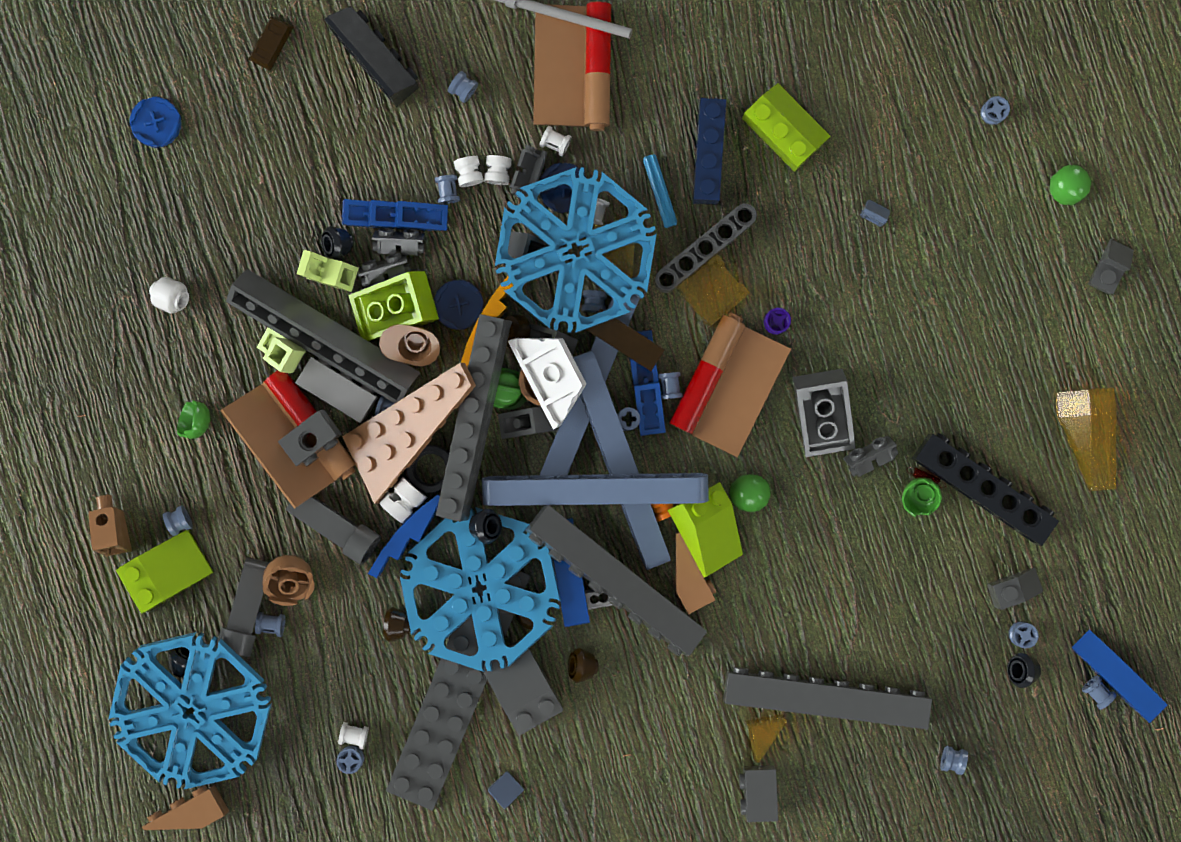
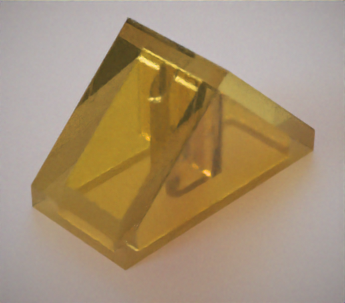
(763, 733)

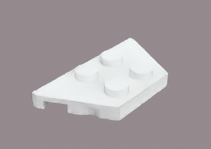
(551, 374)

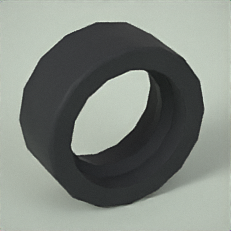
(413, 477)

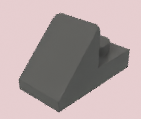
(1111, 266)

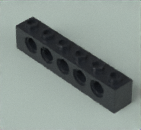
(1036, 531)

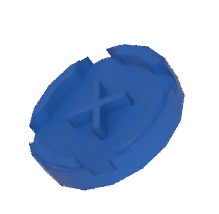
(155, 122)

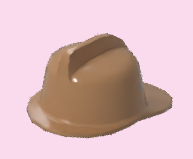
(409, 344)

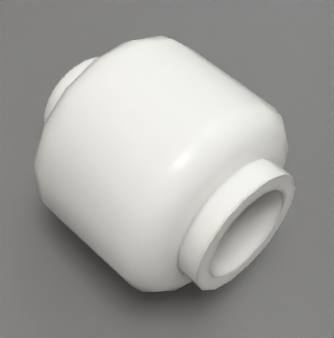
(169, 295)

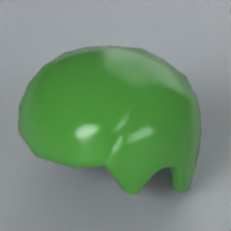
(1070, 184)
(193, 420)
(750, 493)
(921, 497)

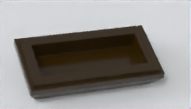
(270, 43)

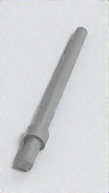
(569, 16)

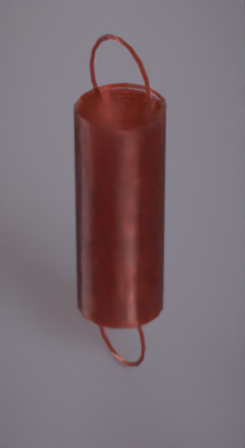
(922, 474)

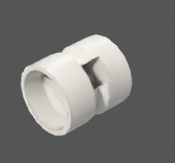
(403, 500)

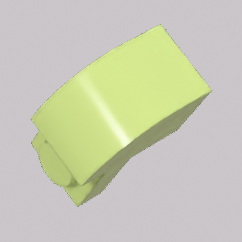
(327, 271)
(280, 351)

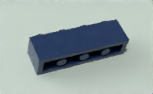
(709, 151)

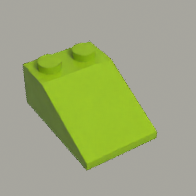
(393, 302)
(709, 530)
(164, 571)

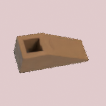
(689, 582)
(193, 813)

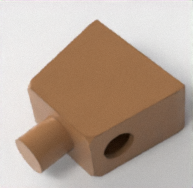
(108, 528)

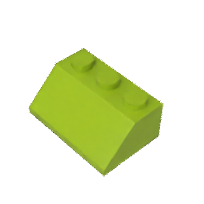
(785, 126)

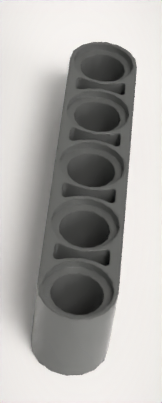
(710, 237)

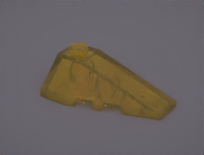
(1091, 433)

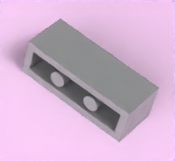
(337, 389)

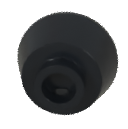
(336, 242)
(485, 526)
(178, 661)
(1023, 670)

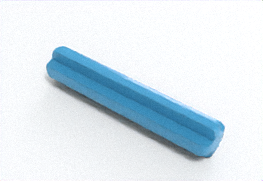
(660, 191)

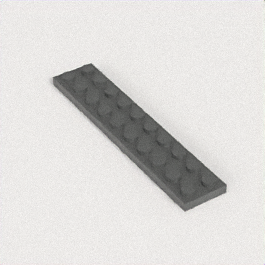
(444, 715)

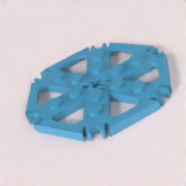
(558, 234)
(486, 614)
(174, 703)

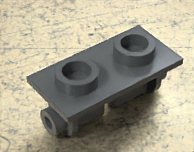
(532, 164)
(388, 239)
(374, 270)
(881, 449)

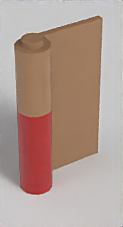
(572, 70)
(730, 385)
(268, 416)

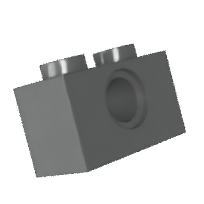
(296, 443)

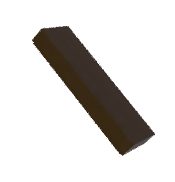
(628, 342)

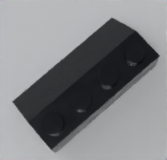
(372, 55)

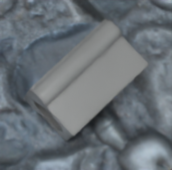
(599, 604)

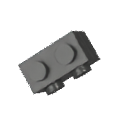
(759, 793)

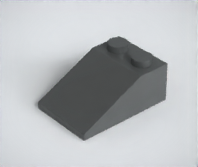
(824, 412)
(524, 691)

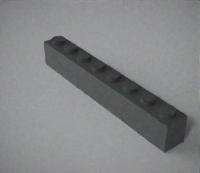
(321, 336)
(474, 419)
(615, 580)
(827, 699)

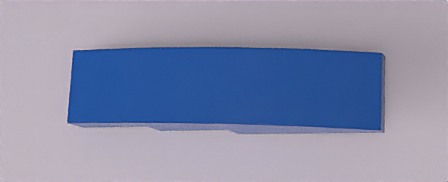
(394, 215)
(648, 395)
(413, 529)
(572, 594)
(1119, 676)

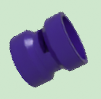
(781, 320)

